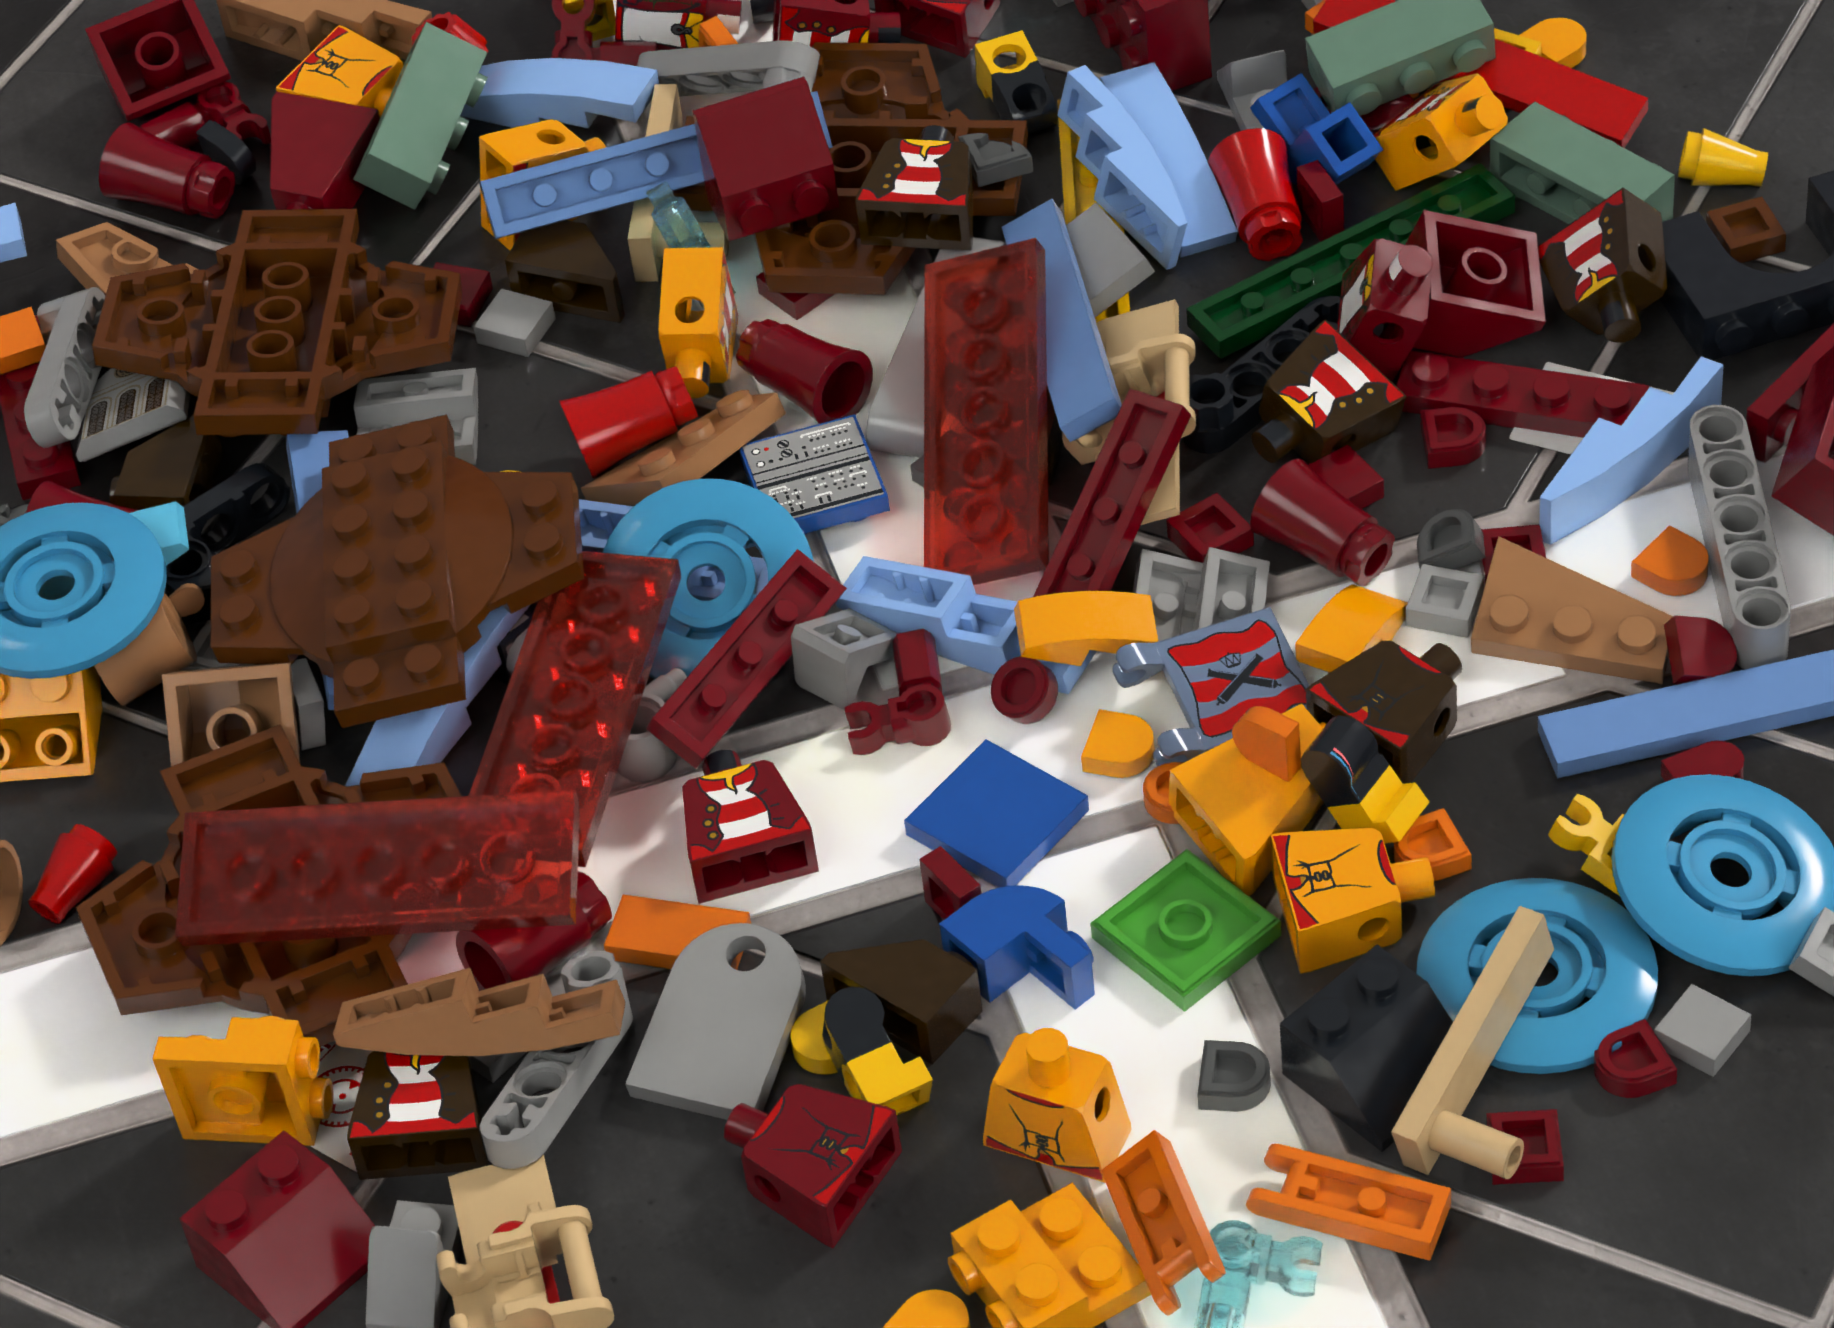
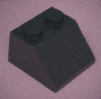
(1365, 1043)

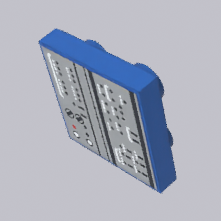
(818, 474)

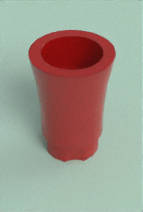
(1259, 191)
(628, 416)

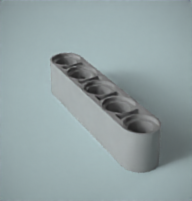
(897, 410)
(1738, 536)

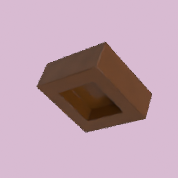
(1747, 230)

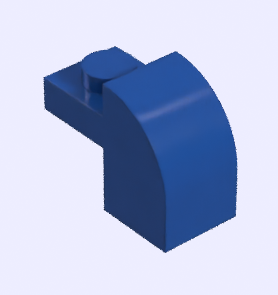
(1311, 133)
(1017, 934)

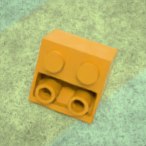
(49, 725)

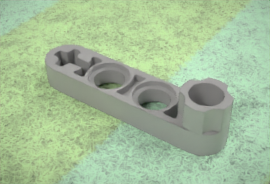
(733, 66)
(66, 369)
(571, 1075)

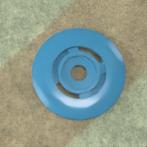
(707, 526)
(103, 554)
(1687, 908)
(1596, 955)

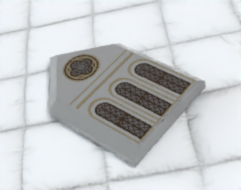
(127, 409)

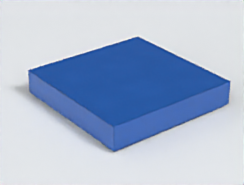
(997, 815)

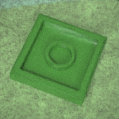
(1185, 929)

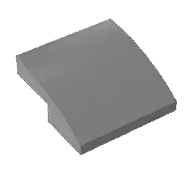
(421, 396)
(1200, 594)

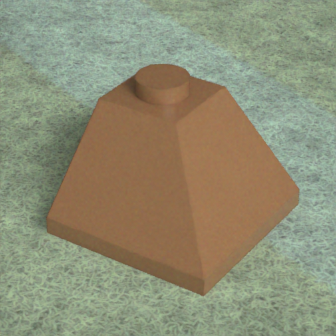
(226, 705)

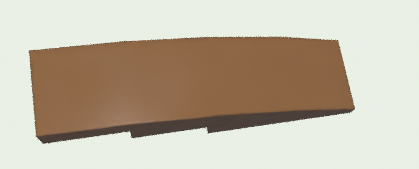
(301, 25)
(456, 1019)

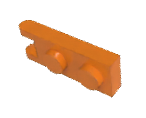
(1353, 1202)
(1161, 1218)

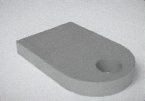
(718, 1027)

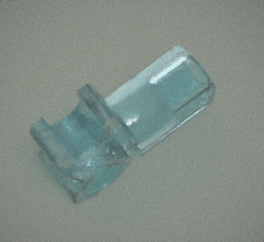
(676, 220)
(1253, 1260)

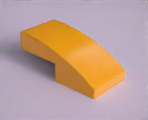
(1073, 623)
(1348, 627)

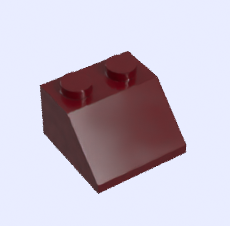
(156, 55)
(765, 159)
(1481, 284)
(281, 1234)

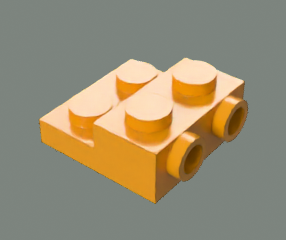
(247, 1083)
(1046, 1264)

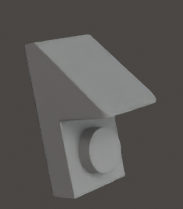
(1248, 80)
(835, 653)
(403, 1266)

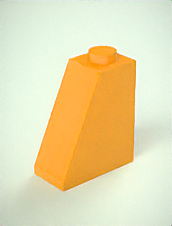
(1237, 805)

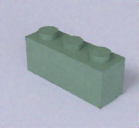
(1398, 51)
(423, 117)
(1572, 168)

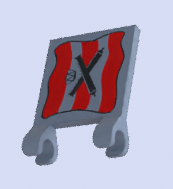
(1217, 678)

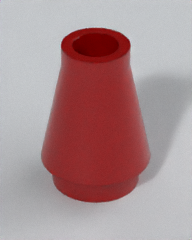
(73, 870)

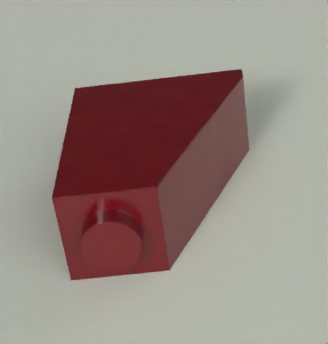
(317, 151)

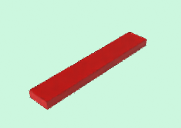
(1526, 78)

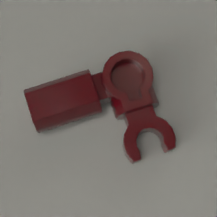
(577, 43)
(218, 104)
(920, 710)

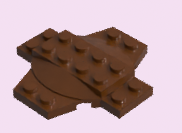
(866, 99)
(278, 322)
(395, 569)
(300, 980)

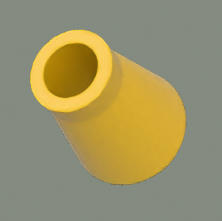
(1717, 161)

